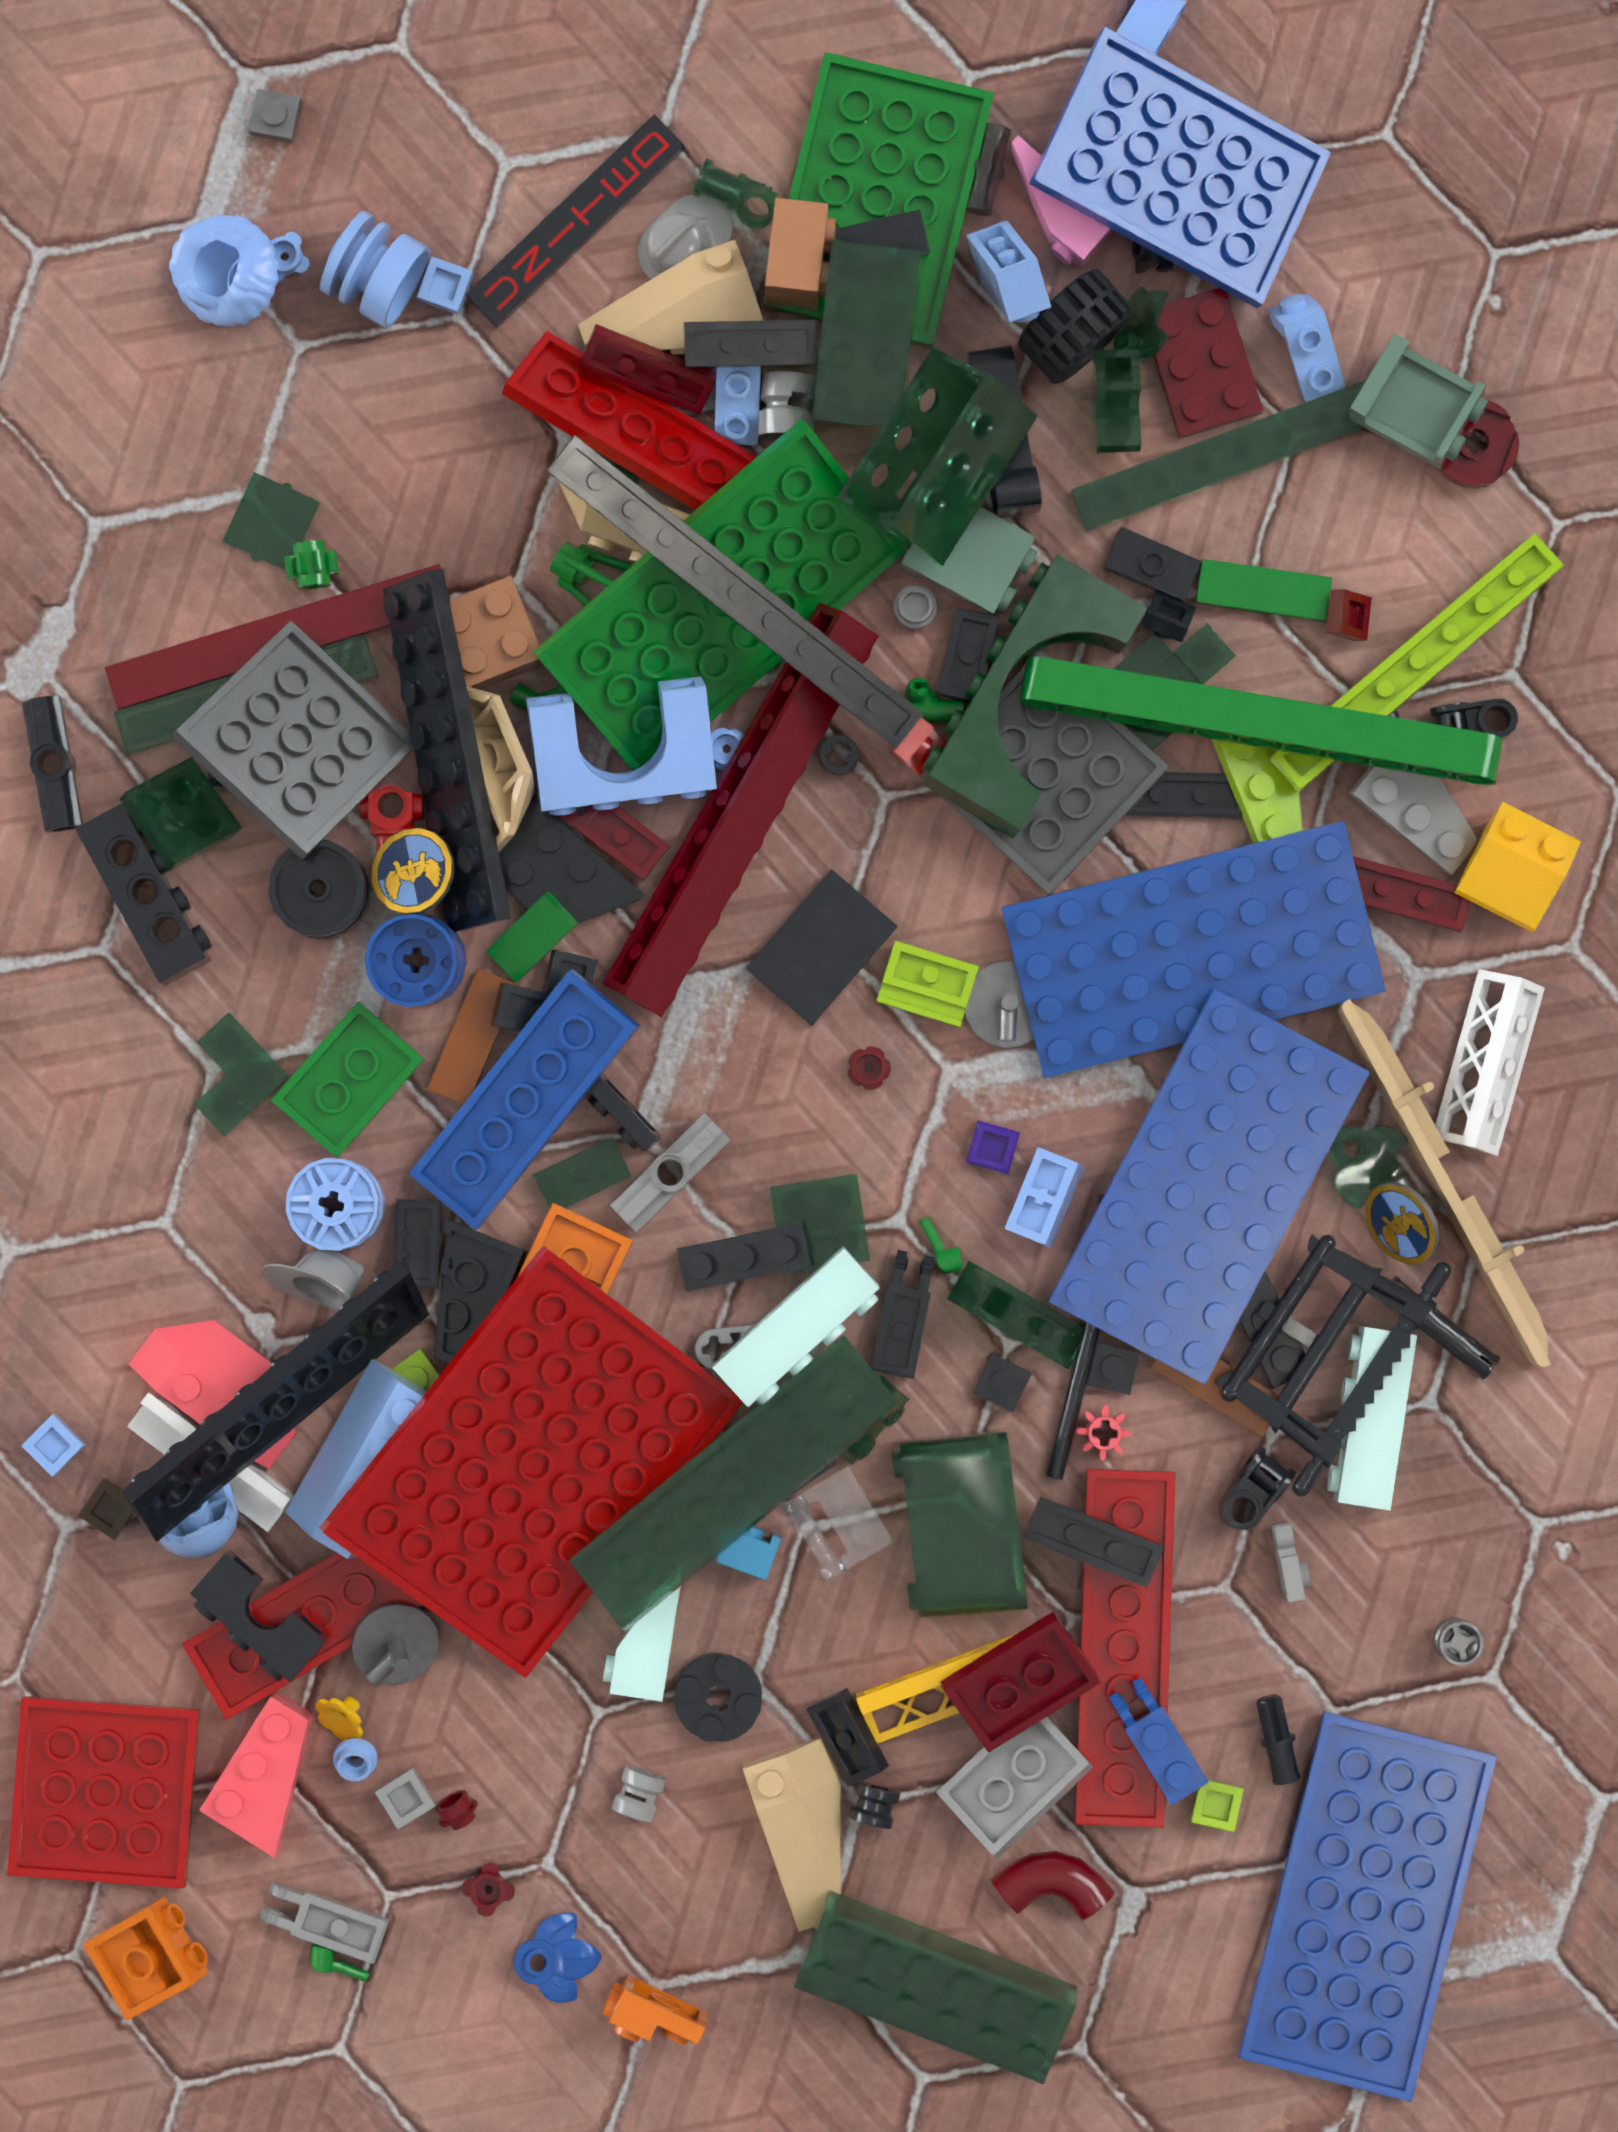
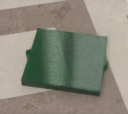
(270, 520)

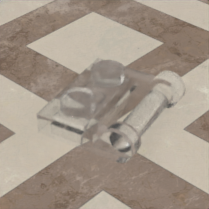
(850, 1517)

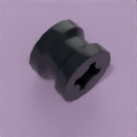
(874, 1805)

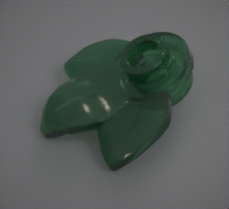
(1143, 329)
(1371, 1165)

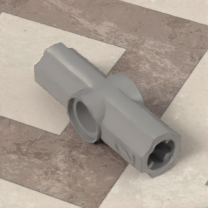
(693, 1152)

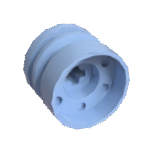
(366, 265)
(357, 1190)

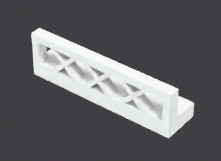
(1501, 1064)
(254, 1490)

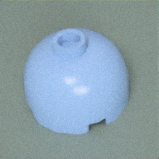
(206, 1528)

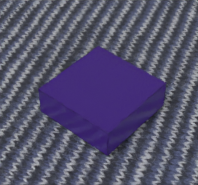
(992, 1147)

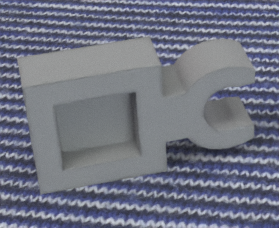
(1292, 1573)

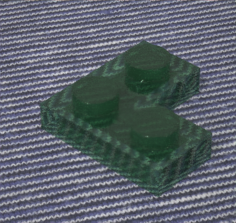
(249, 1075)

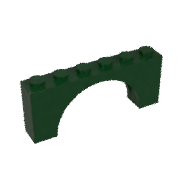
(973, 763)

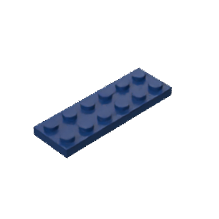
(524, 1099)

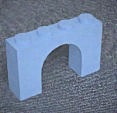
(678, 767)

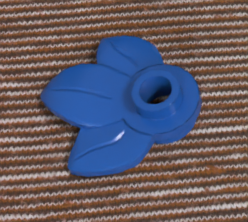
(562, 1956)

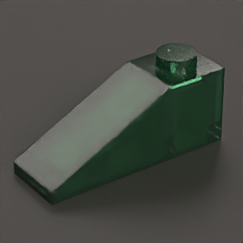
(1016, 1314)

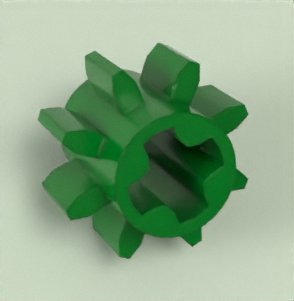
(311, 565)

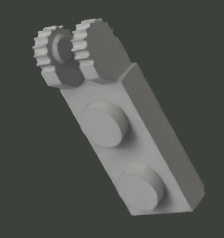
(329, 1923)

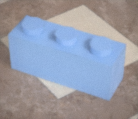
(1009, 272)

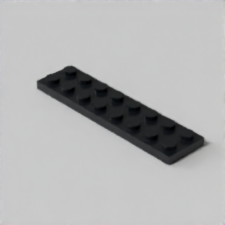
(446, 747)
(276, 1401)

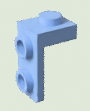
(1309, 345)
(738, 404)

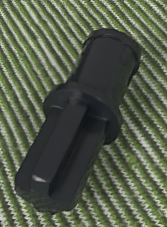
(1277, 1740)

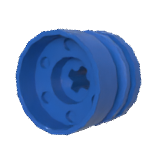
(389, 957)

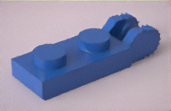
(1161, 1746)

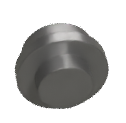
(915, 606)

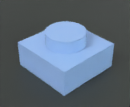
(445, 285)
(53, 1445)

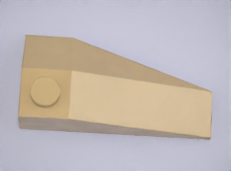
(698, 289)
(801, 1818)

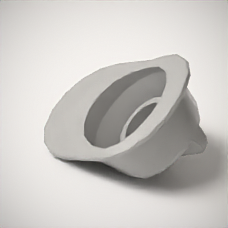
(682, 230)
(318, 1277)

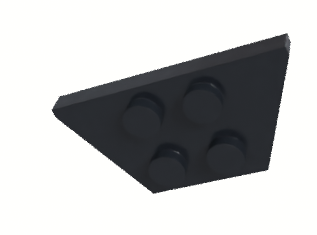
(554, 859)

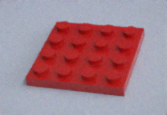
(103, 1792)

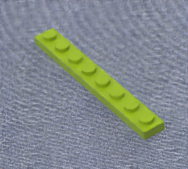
(1437, 645)

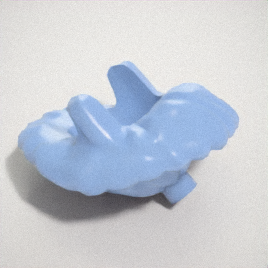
(224, 270)

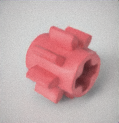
(1111, 1441)

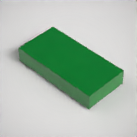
(532, 937)

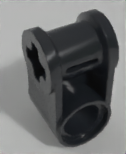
(1472, 715)
(1256, 1488)

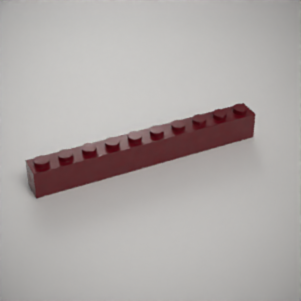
(731, 826)

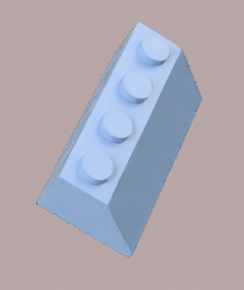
(362, 1429)

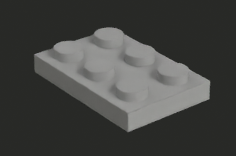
(1014, 1785)

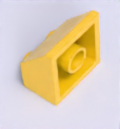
(1517, 866)

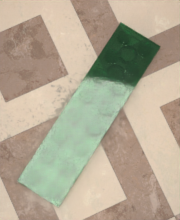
(734, 1483)

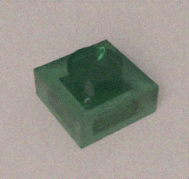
(1204, 654)

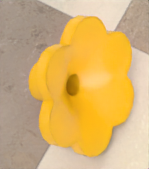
(340, 1717)

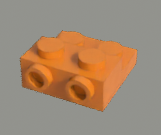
(583, 1245)
(147, 1957)
(640, 2007)

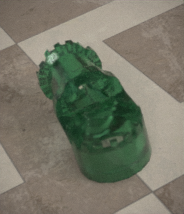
(735, 192)

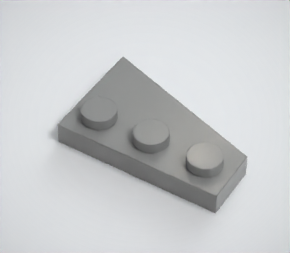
(1419, 812)

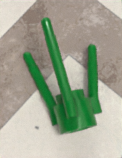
(575, 565)

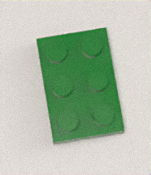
(348, 1079)

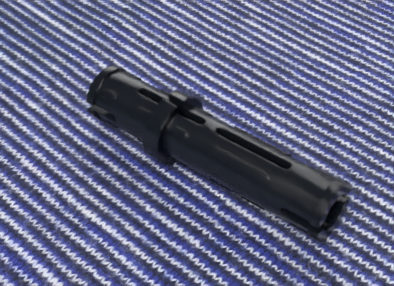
(1456, 1340)

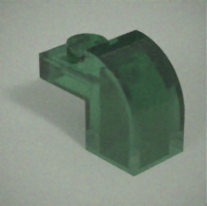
(1116, 400)

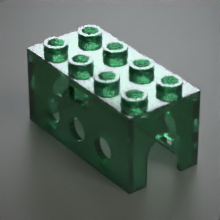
(866, 330)
(953, 449)

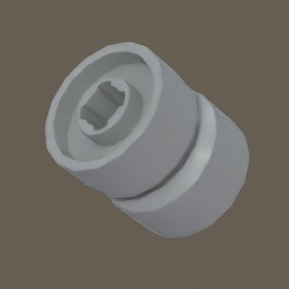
(786, 401)

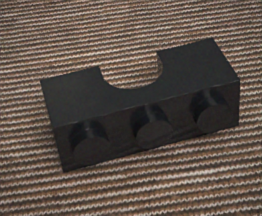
(227, 1595)

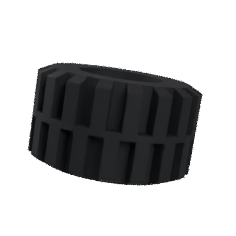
(1078, 323)

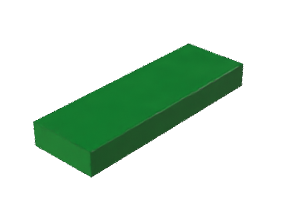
(1263, 590)

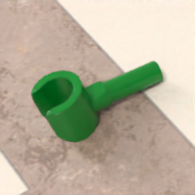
(948, 1259)
(323, 1961)

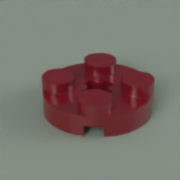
(1497, 458)

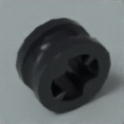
(826, 750)

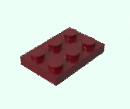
(1205, 365)
(1020, 1682)

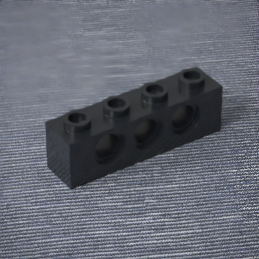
(167, 960)

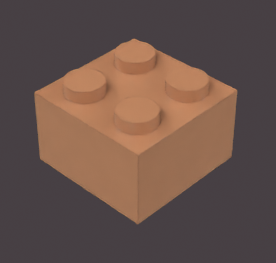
(796, 254)
(493, 634)

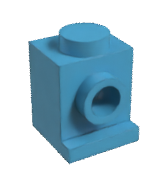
(751, 1553)

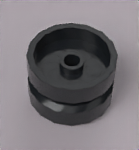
(335, 911)

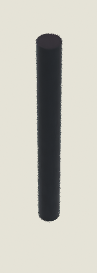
(1073, 1401)

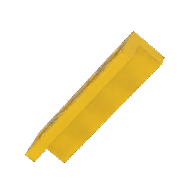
(911, 1685)

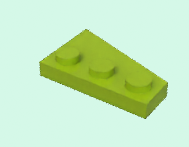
(1262, 792)

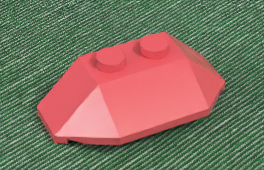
(202, 1370)

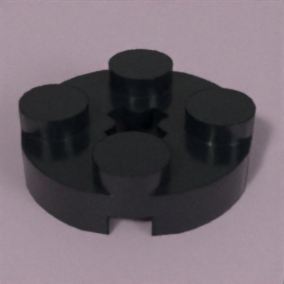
(709, 1721)

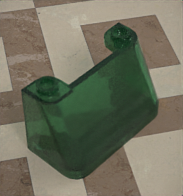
(962, 1524)

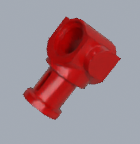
(385, 827)

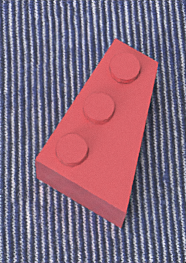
(261, 1777)

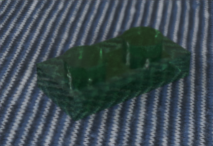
(583, 1174)

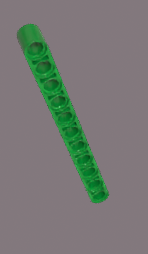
(1261, 720)

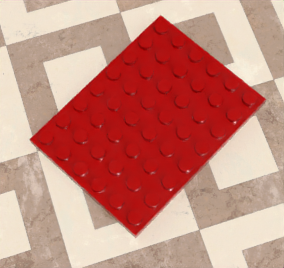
(526, 1456)

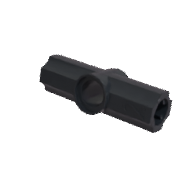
(47, 736)

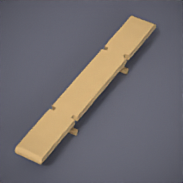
(1465, 1214)

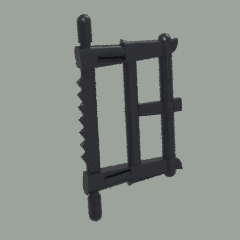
(1364, 1280)

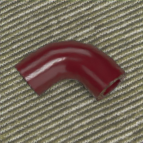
(1053, 1875)

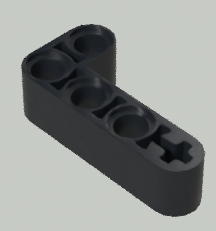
(1018, 486)

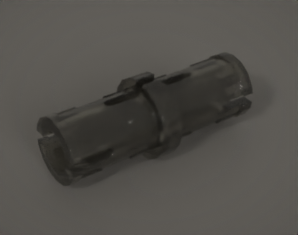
(988, 169)

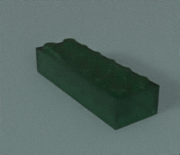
(936, 1987)

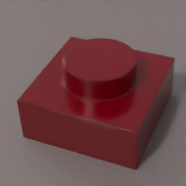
(1348, 615)

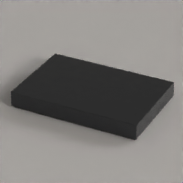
(821, 947)

